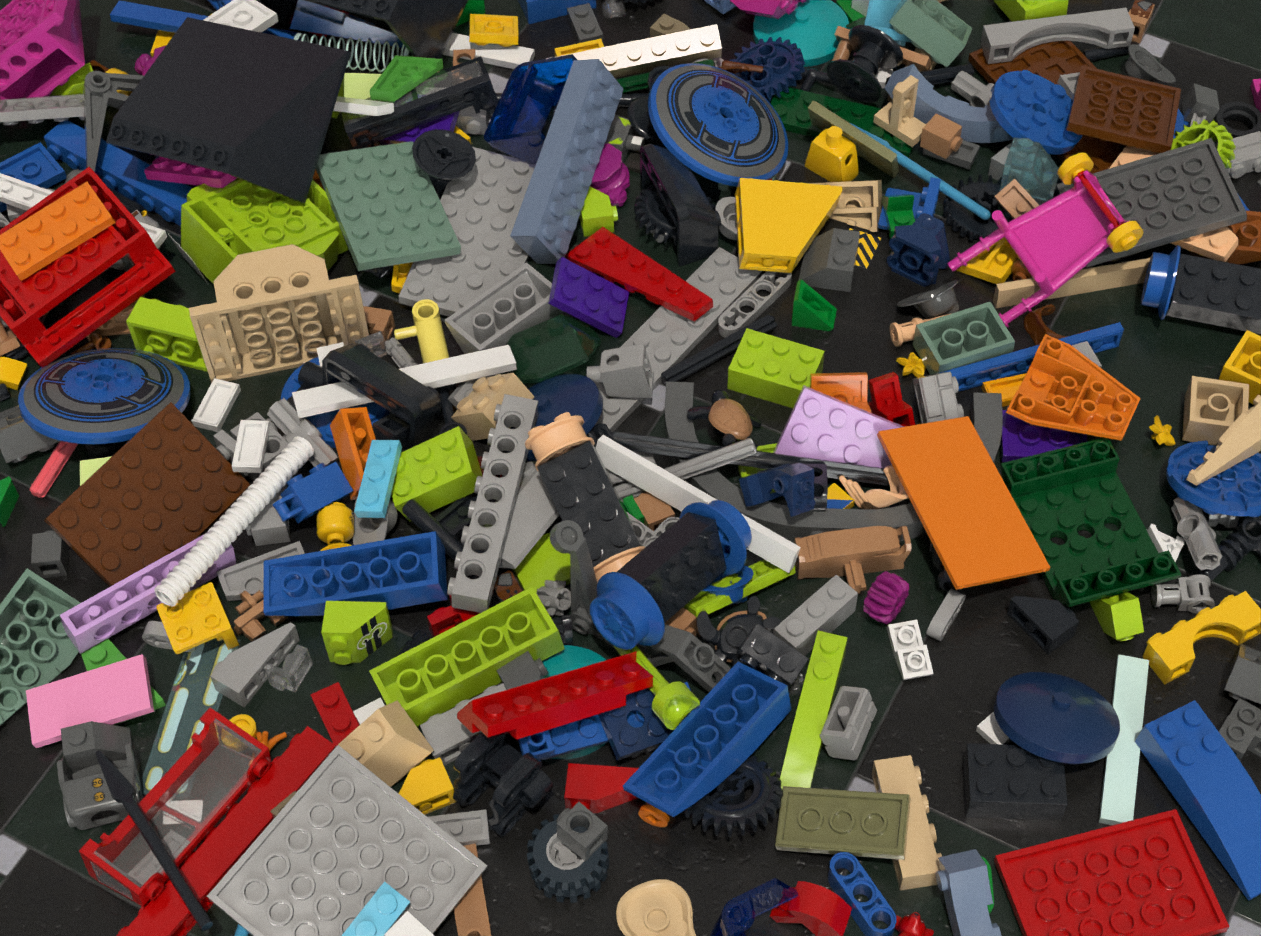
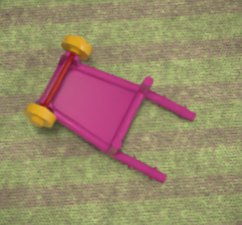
(1060, 234)

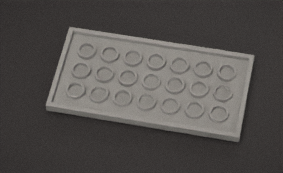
(482, 214)

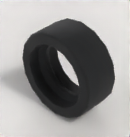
(1239, 111)

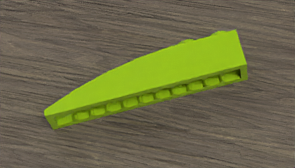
(813, 710)

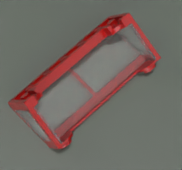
(179, 808)

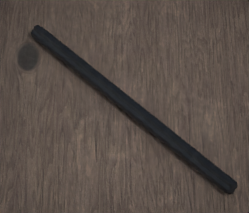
(761, 459)

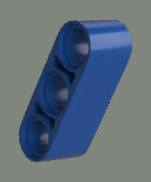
(860, 883)

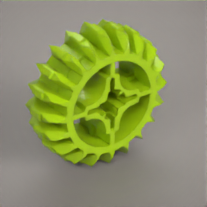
(1204, 131)

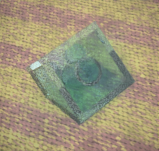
(1031, 168)

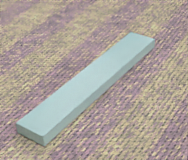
(1123, 761)

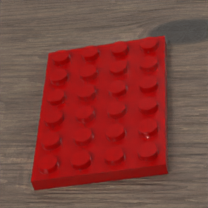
(1113, 883)

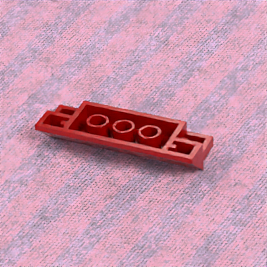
(557, 699)

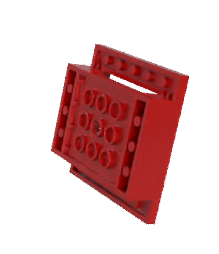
(31, 298)

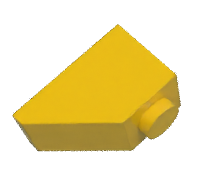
(428, 786)

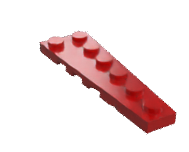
(628, 266)

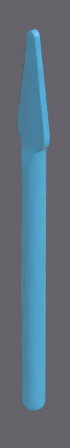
(925, 175)

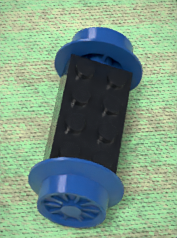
(1204, 290)
(670, 573)

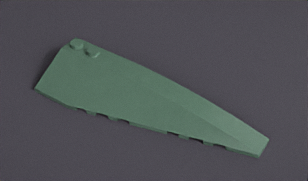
(32, 639)

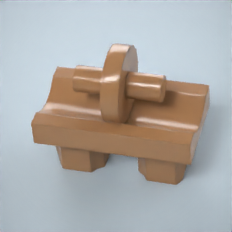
(249, 621)

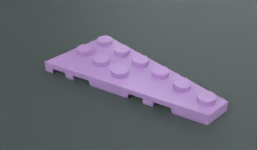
(833, 431)

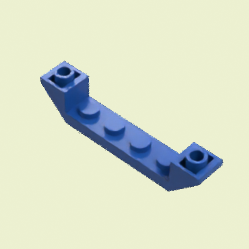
(572, 736)

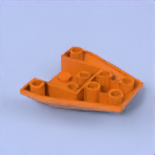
(1072, 394)

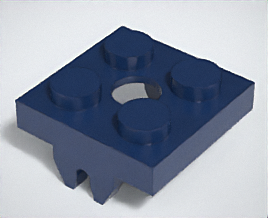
(629, 740)

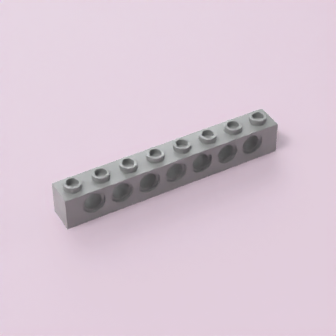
(477, 593)

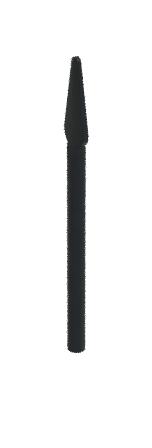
(123, 792)

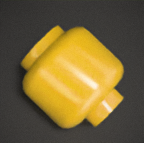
(335, 523)

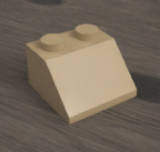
(388, 743)

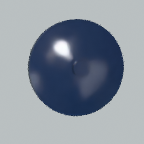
(566, 394)
(1056, 717)

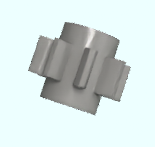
(555, 597)

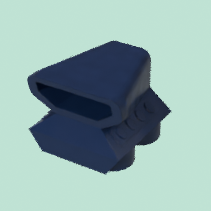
(919, 250)

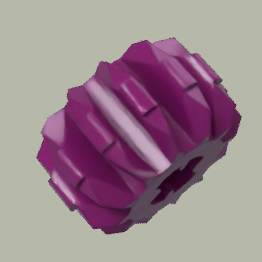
(886, 597)

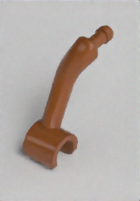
(96, 341)

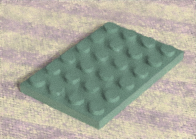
(386, 206)

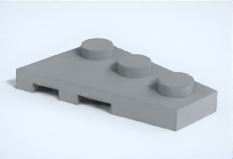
(250, 574)

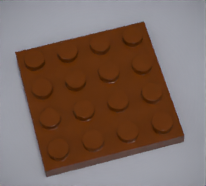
(1124, 110)

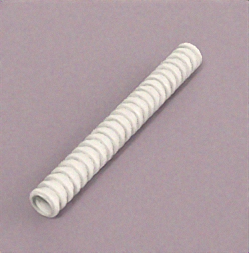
(233, 522)

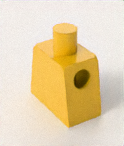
(833, 156)

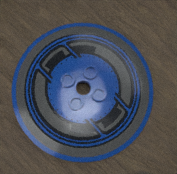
(688, 120)
(101, 394)

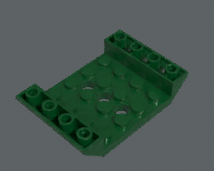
(1081, 491)

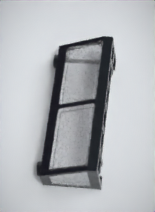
(434, 98)

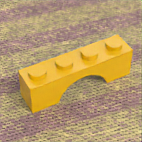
(1233, 619)

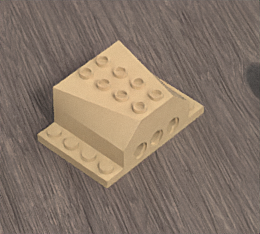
(275, 313)

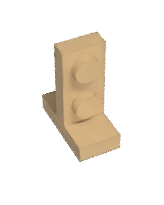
(899, 116)

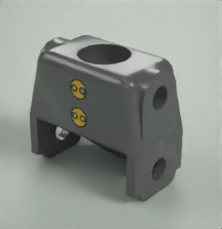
(88, 797)

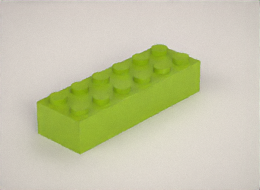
(467, 657)

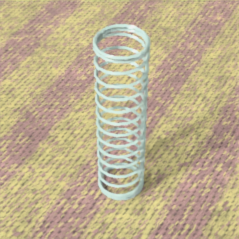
(406, 51)

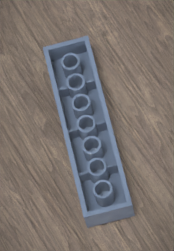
(567, 162)

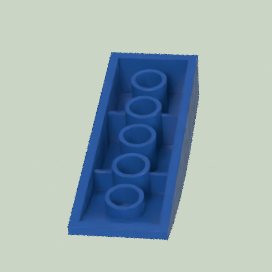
(389, 571)
(711, 740)
(1209, 788)

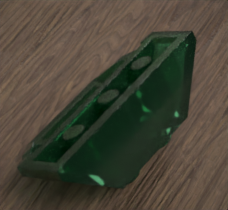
(552, 348)

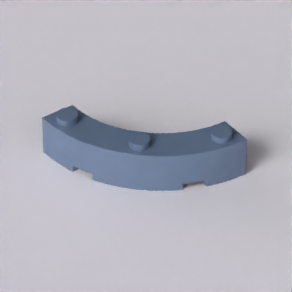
(977, 123)
(966, 893)

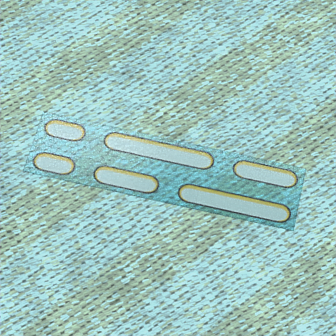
(188, 701)

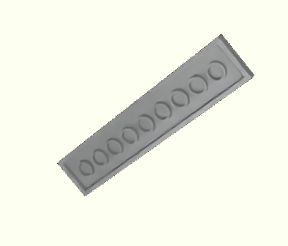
(672, 337)

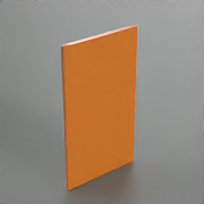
(963, 502)

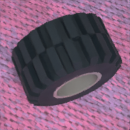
(560, 869)

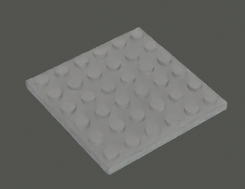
(336, 850)

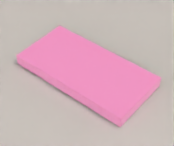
(99, 695)

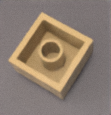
(478, 408)
(1212, 408)

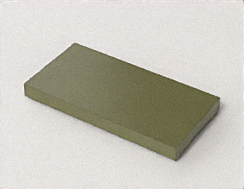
(866, 146)
(843, 822)

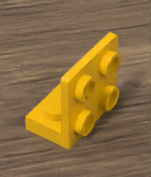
(197, 620)

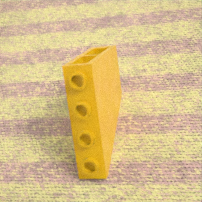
(779, 221)

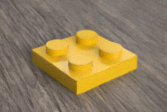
(493, 29)

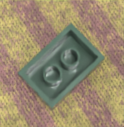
(931, 28)
(962, 338)

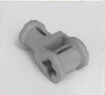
(1188, 593)

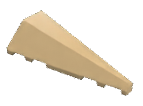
(859, 203)
(1234, 446)

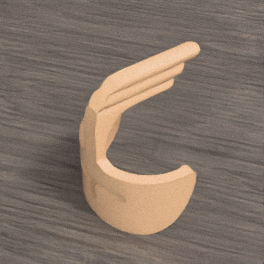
(876, 497)

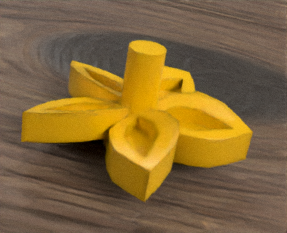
(912, 365)
(1162, 433)

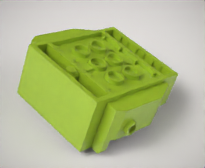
(249, 218)

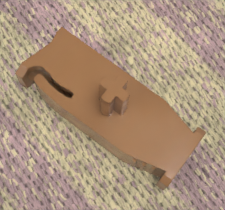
(852, 553)

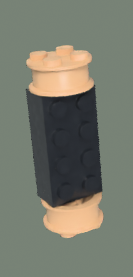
(584, 491)

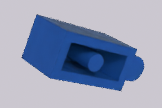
(310, 494)

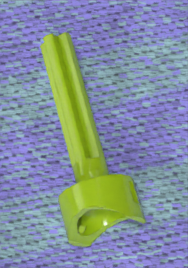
(671, 700)

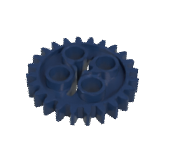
(781, 65)

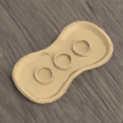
(655, 910)

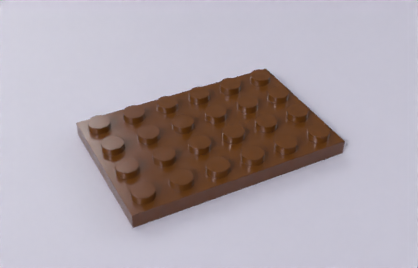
(147, 498)

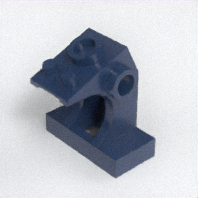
(791, 481)

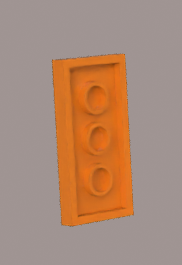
(54, 231)

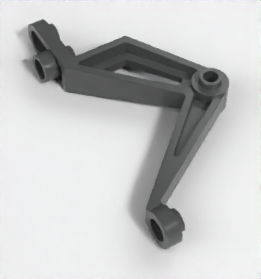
(99, 92)
(676, 645)

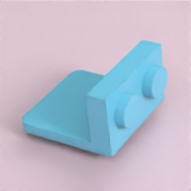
(879, 15)

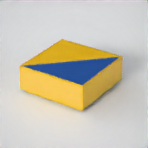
(838, 498)

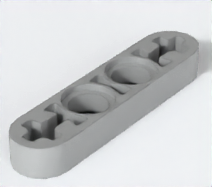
(752, 299)

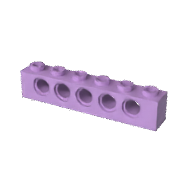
(129, 599)

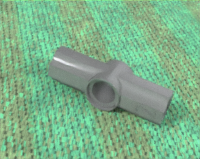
(972, 89)
(287, 420)
(1197, 534)

